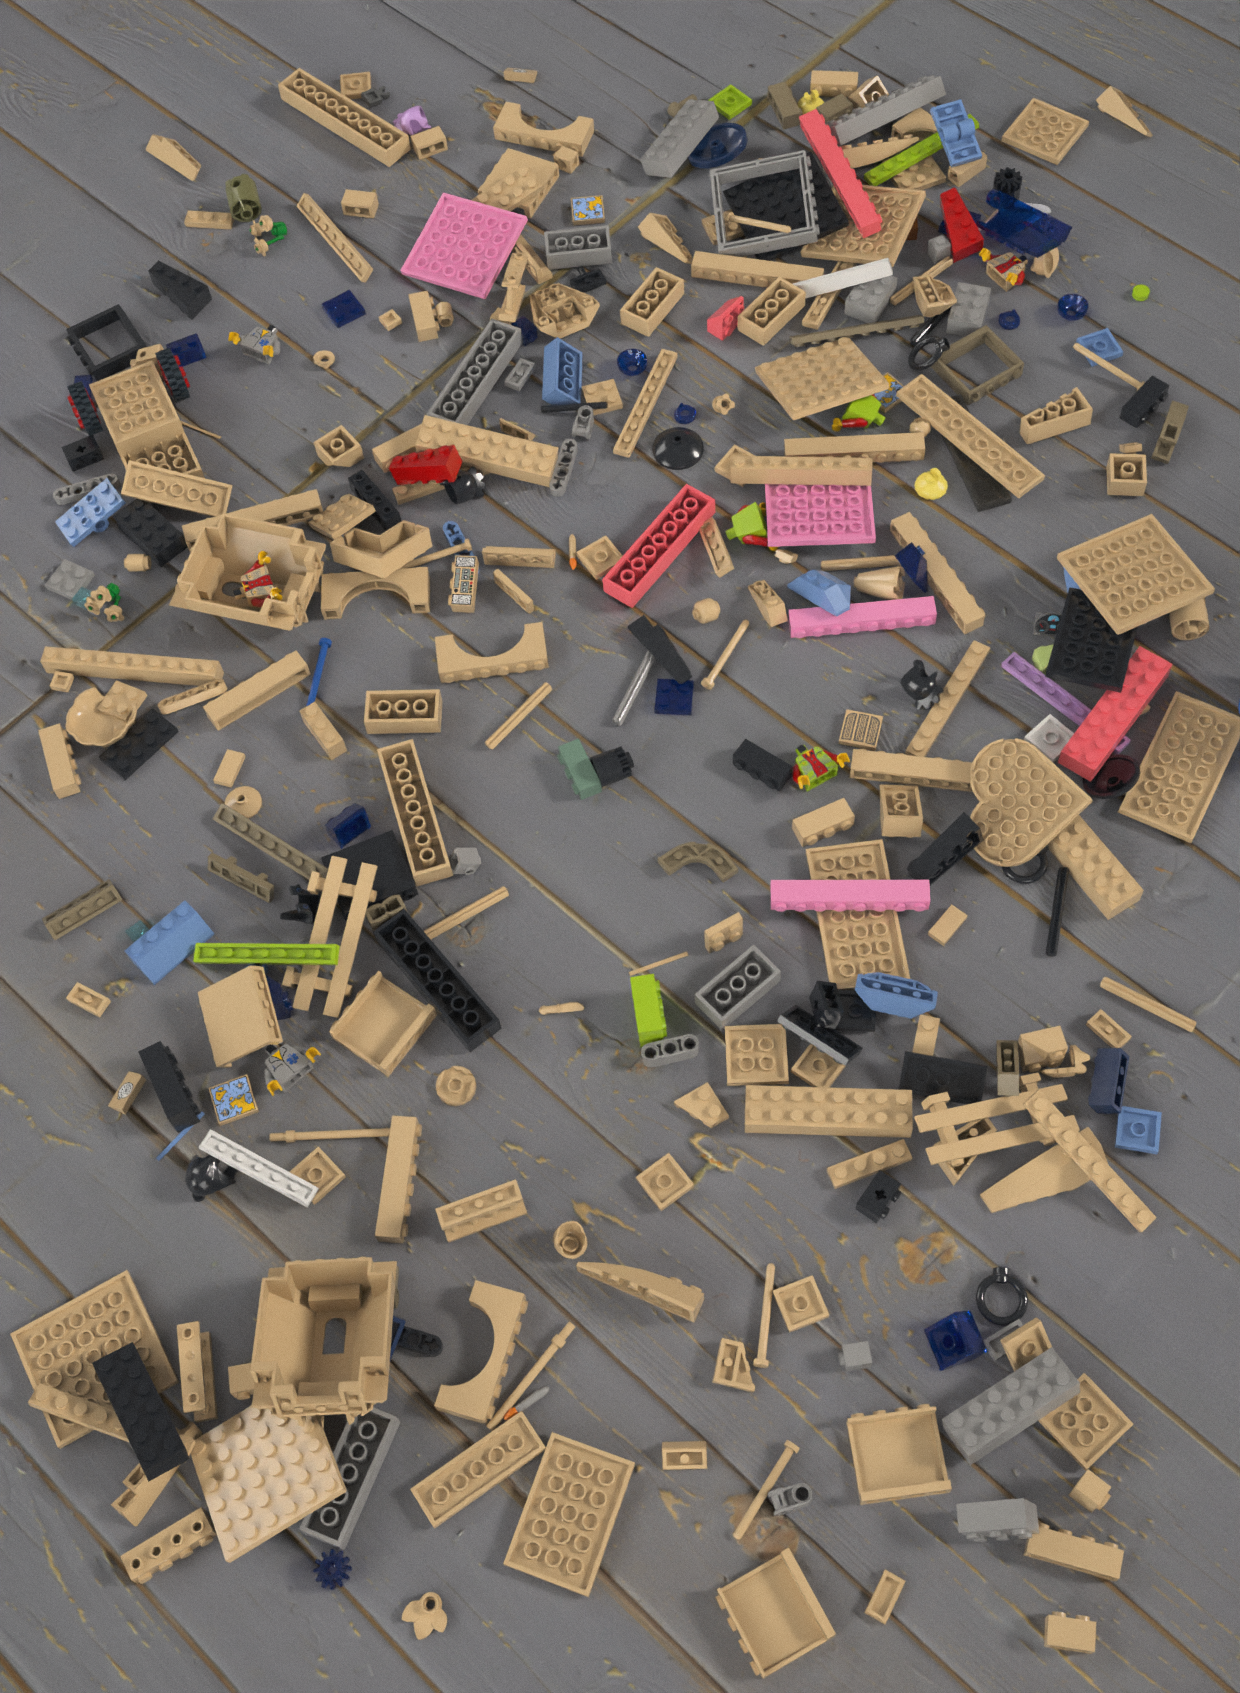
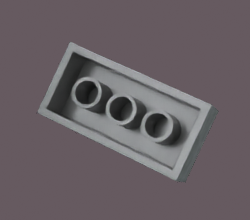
(578, 247)
(737, 987)

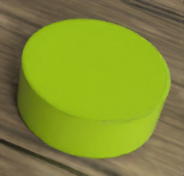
(1140, 292)

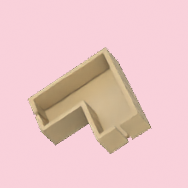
(383, 552)

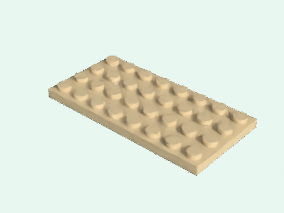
(1183, 767)
(854, 939)

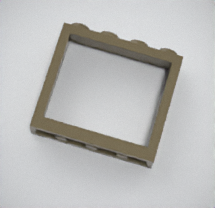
(968, 343)

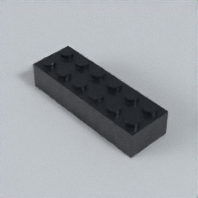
(140, 1411)

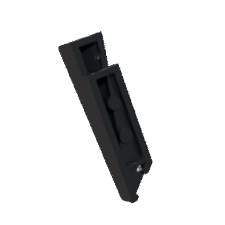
(661, 648)

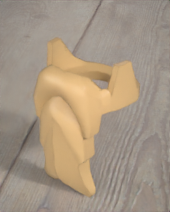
(1076, 1059)

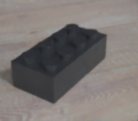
(151, 531)
(170, 1086)

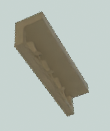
(81, 909)

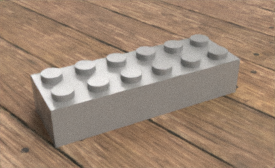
(679, 138)
(1011, 1406)
(359, 1459)

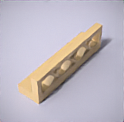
(534, 264)
(519, 556)

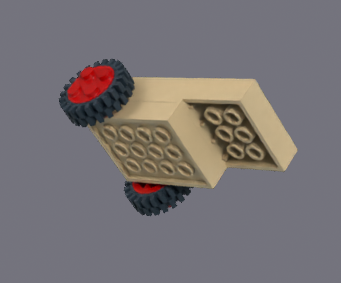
(141, 414)

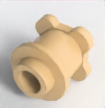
(726, 403)

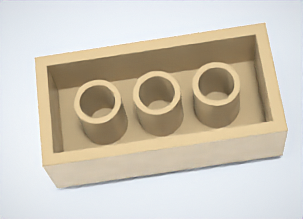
(652, 301)
(771, 311)
(403, 711)

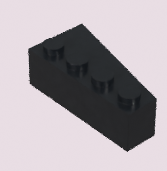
(182, 289)
(946, 850)

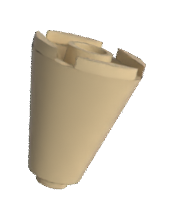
(882, 583)

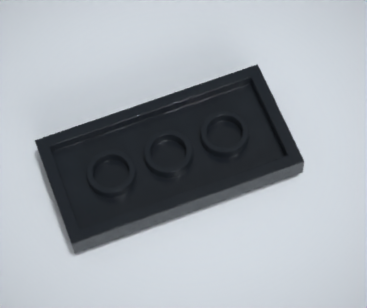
(138, 744)
(825, 1039)
(936, 1075)

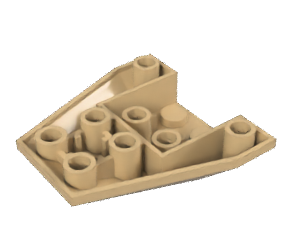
(562, 310)

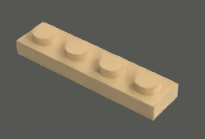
(716, 547)
(869, 1163)

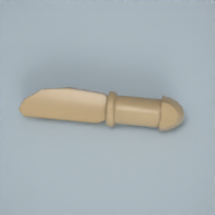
(565, 1007)

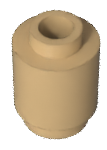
(444, 314)
(137, 562)

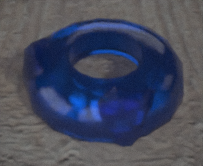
(1009, 325)
(685, 419)

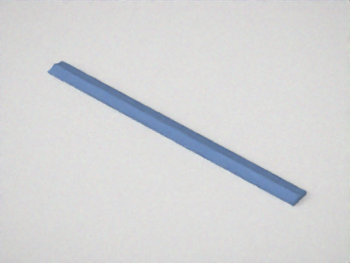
(166, 1150)

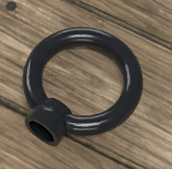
(941, 346)
(1034, 877)
(1001, 1275)

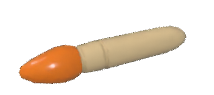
(572, 552)

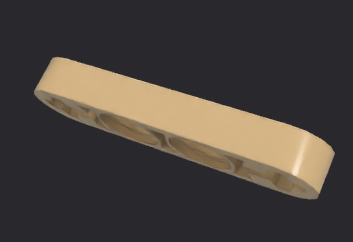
(192, 696)

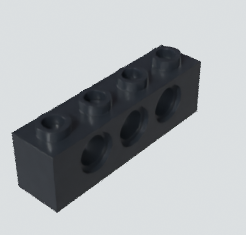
(367, 491)

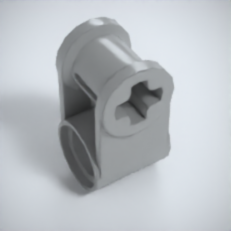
(583, 422)
(789, 1498)

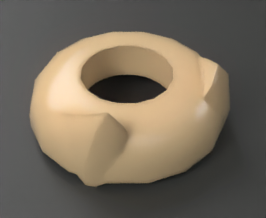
(324, 355)

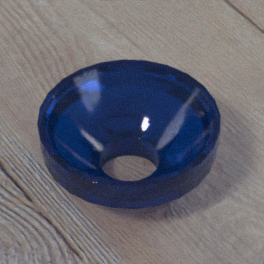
(1074, 303)
(629, 358)

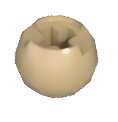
(920, 425)

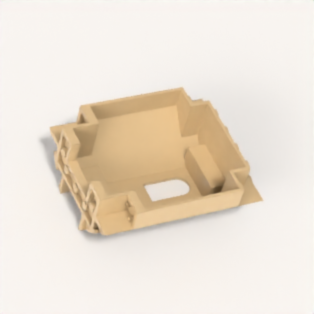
(229, 550)
(291, 1322)

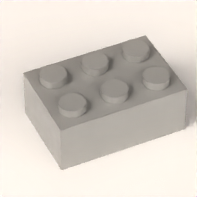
(870, 299)
(969, 311)
(998, 1519)

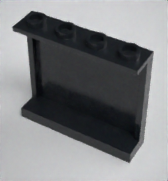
(391, 874)

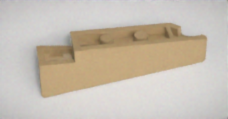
(173, 155)
(142, 1494)

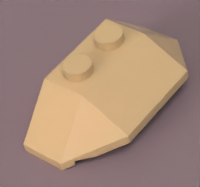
(932, 295)

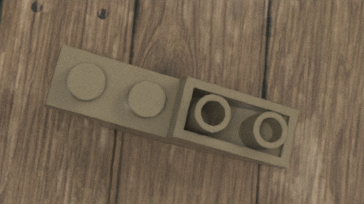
(1170, 432)

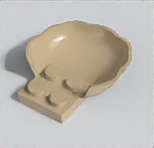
(104, 719)

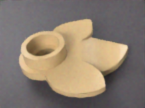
(425, 1619)

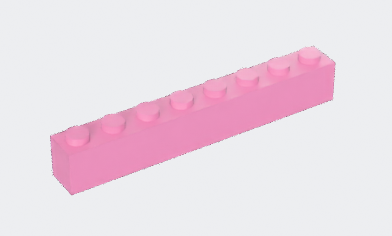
(863, 617)
(850, 895)

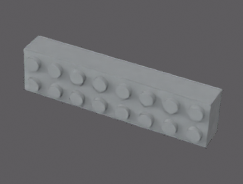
(886, 108)
(477, 373)

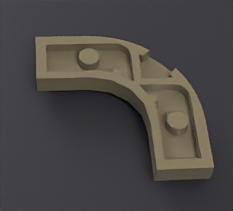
(702, 853)

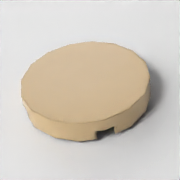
(456, 1086)

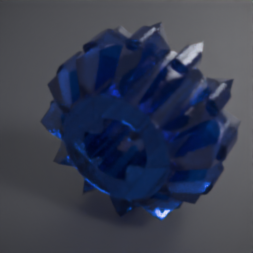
(340, 1564)

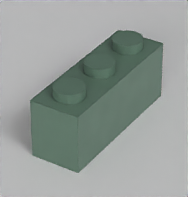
(579, 769)

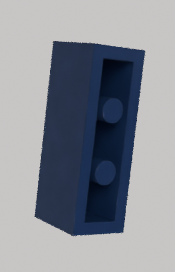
(1108, 1081)

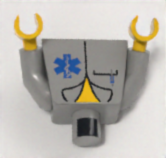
(258, 343)
(287, 1065)

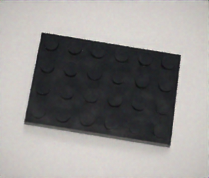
(1088, 647)

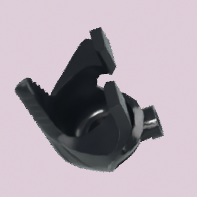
(306, 907)
(205, 1177)

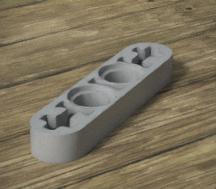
(563, 467)
(84, 486)

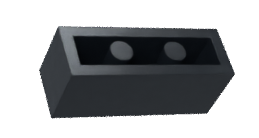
(1145, 402)
(762, 765)

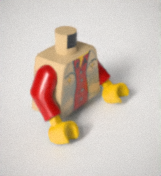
(1005, 269)
(257, 583)

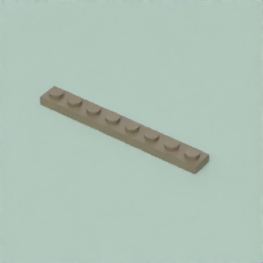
(863, 330)
(268, 842)

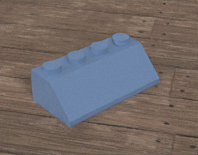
(562, 373)
(169, 942)

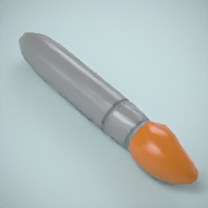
(530, 1400)

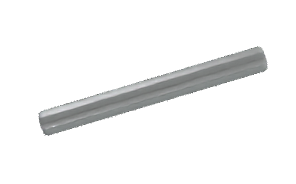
(633, 689)

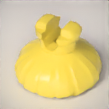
(810, 102)
(931, 484)

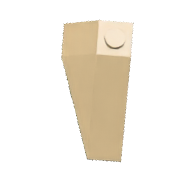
(1117, 105)
(662, 232)

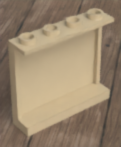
(511, 160)
(239, 1015)
(382, 1024)
(897, 1454)
(775, 1614)

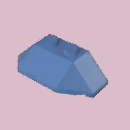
(823, 591)
(895, 994)

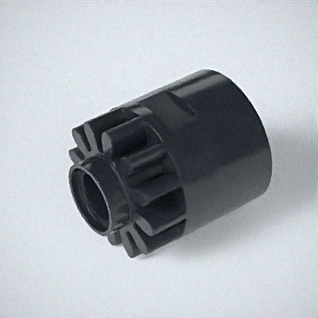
(1008, 182)
(612, 765)

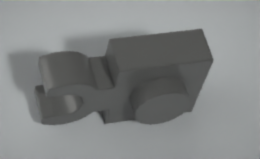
(374, 97)

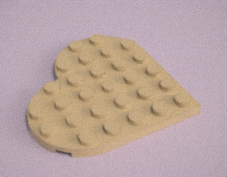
(1020, 801)

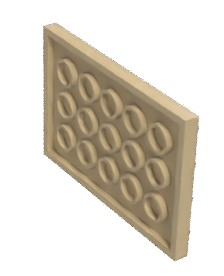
(569, 1514)

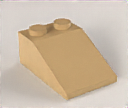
(900, 811)

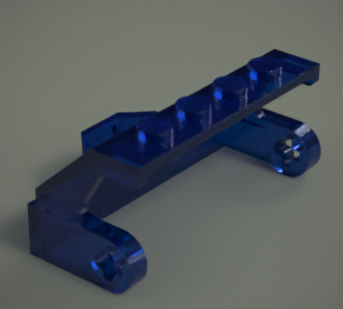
(1023, 226)

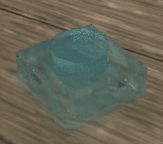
(80, 597)
(136, 930)

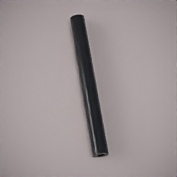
(573, 407)

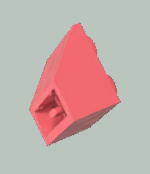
(725, 318)

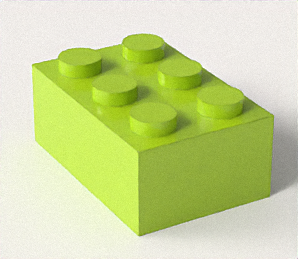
(648, 1009)

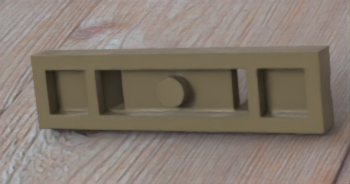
(231, 872)

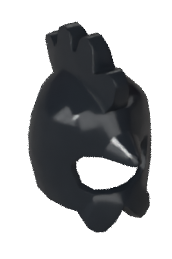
(465, 486)
(921, 686)

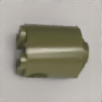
(243, 198)

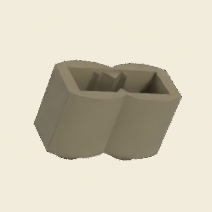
(382, 912)

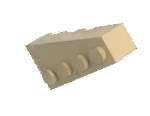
(1057, 417)

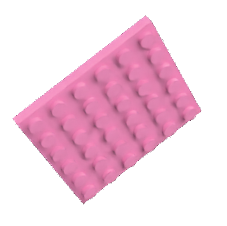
(464, 245)
(819, 515)

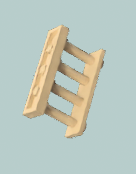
(515, 290)
(481, 1211)
(197, 1372)

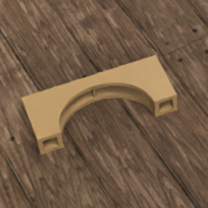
(922, 125)
(513, 129)
(341, 588)
(525, 656)
(476, 1397)

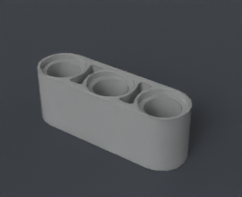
(677, 1043)

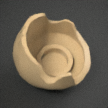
(570, 1240)

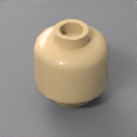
(706, 610)

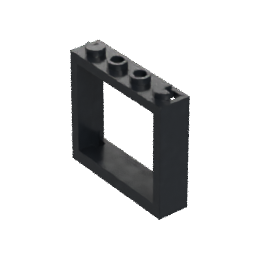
(95, 323)

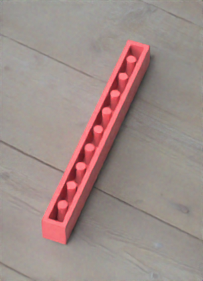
(840, 173)

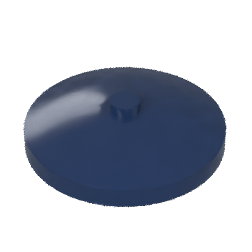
(719, 146)

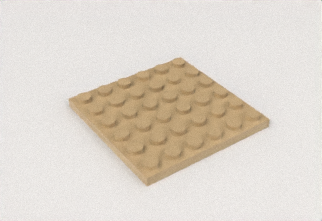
(898, 212)
(821, 378)
(1135, 574)
(70, 1338)
(263, 1476)

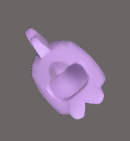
(412, 121)

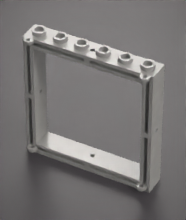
(756, 169)

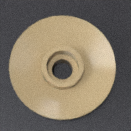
(249, 806)

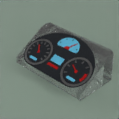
(1046, 623)

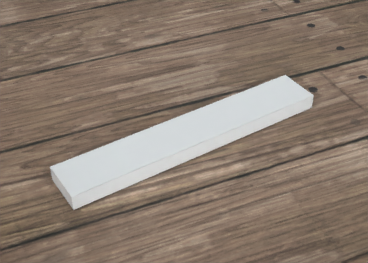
(846, 278)
(258, 1168)

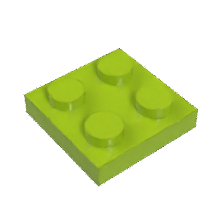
(731, 102)

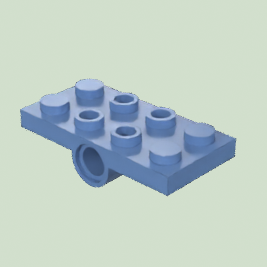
(956, 133)
(91, 513)

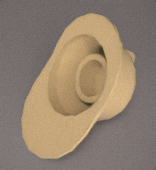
(1046, 263)

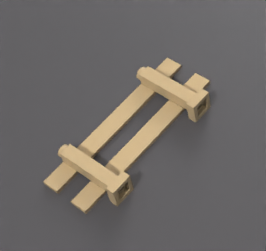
(332, 887)
(944, 1119)

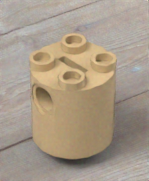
(1190, 621)

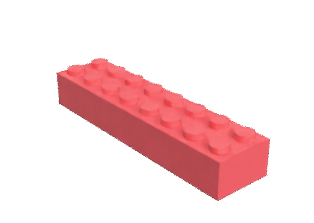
(658, 546)
(1114, 715)

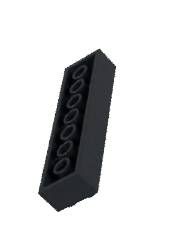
(437, 980)

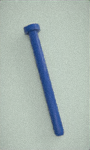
(325, 643)

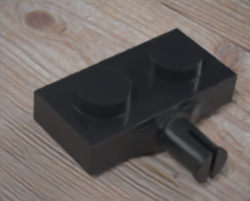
(587, 280)

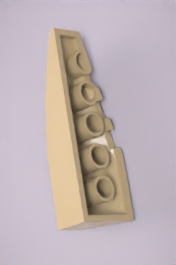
(1041, 1177)
(648, 1286)

